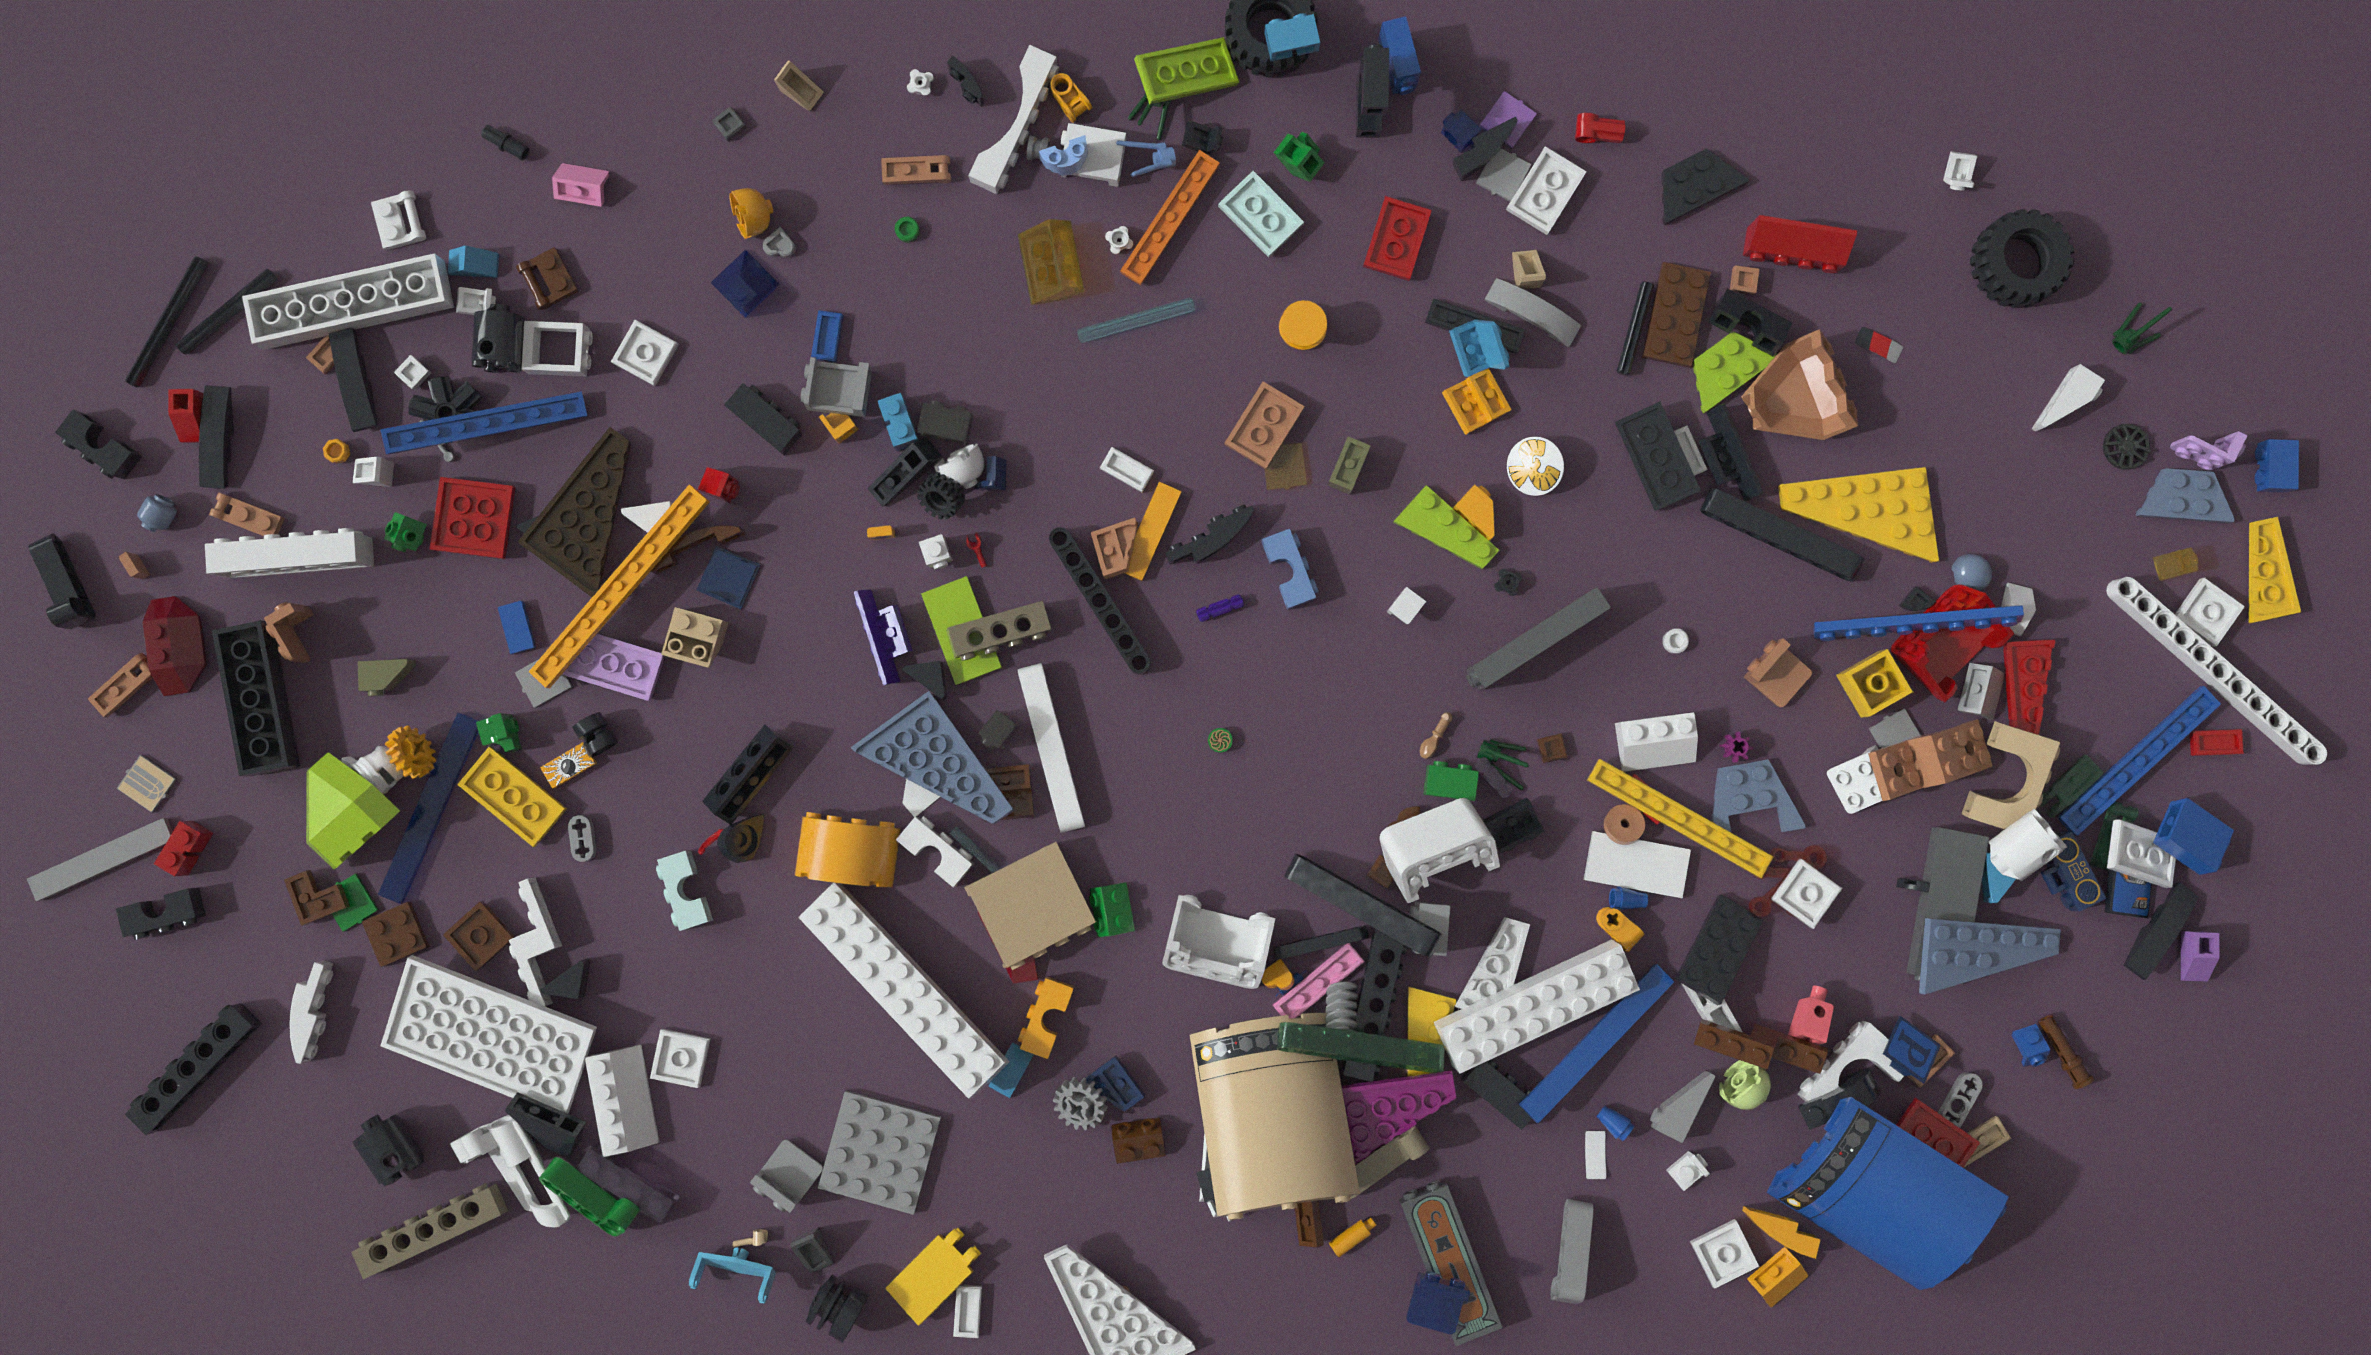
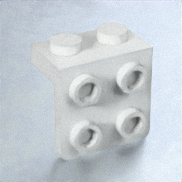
(1856, 782)

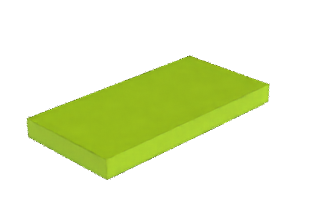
(1186, 70)
(952, 606)

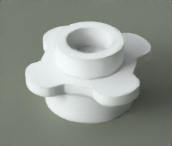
(924, 88)
(1112, 236)

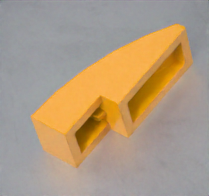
(1784, 1231)

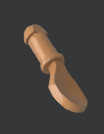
(1430, 745)

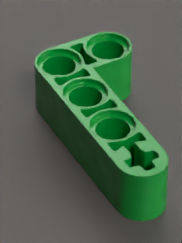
(588, 1198)

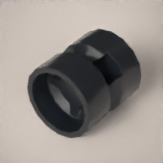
(595, 735)

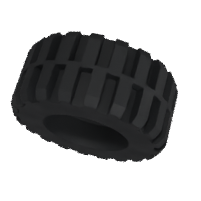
(1249, 50)
(2047, 240)

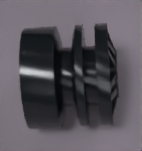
(836, 1308)

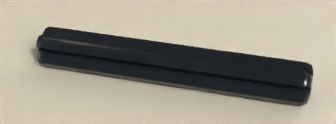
(1635, 328)

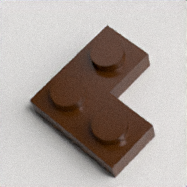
(309, 902)

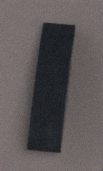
(352, 380)
(214, 436)
(2161, 931)

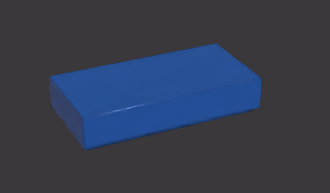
(827, 336)
(516, 627)

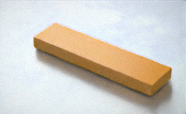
(1152, 529)

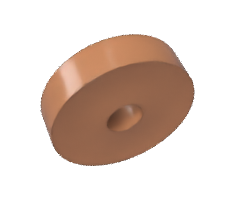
(1626, 814)

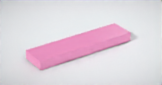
(1315, 984)

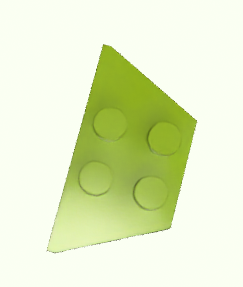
(1727, 368)

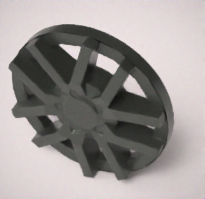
(2126, 446)

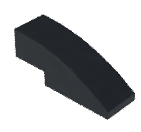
(1483, 148)

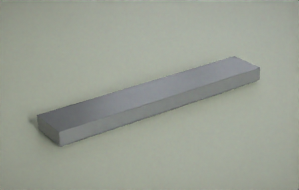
(100, 859)

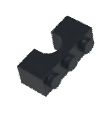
(1768, 328)
(81, 433)
(140, 917)

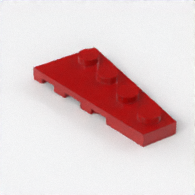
(2026, 680)

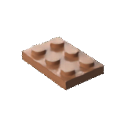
(1264, 425)

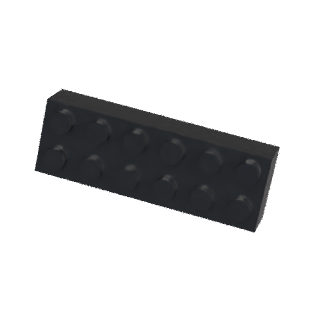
(255, 699)

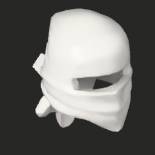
(376, 769)

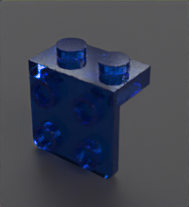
(1437, 1302)

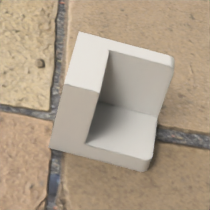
(1406, 605)

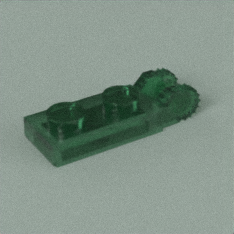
(2071, 784)

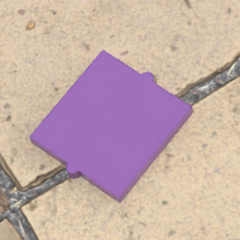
(1505, 109)

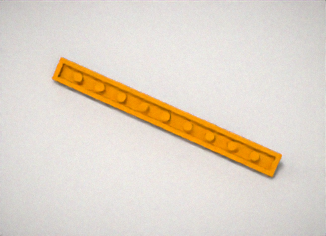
(619, 586)

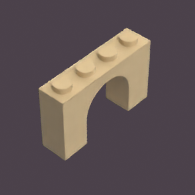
(2037, 754)

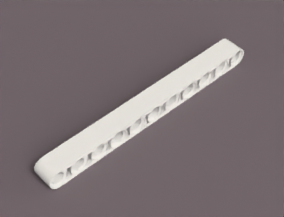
(2227, 672)

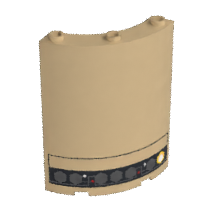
(1271, 1119)

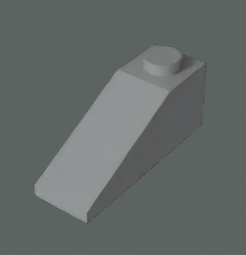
(1679, 1111)

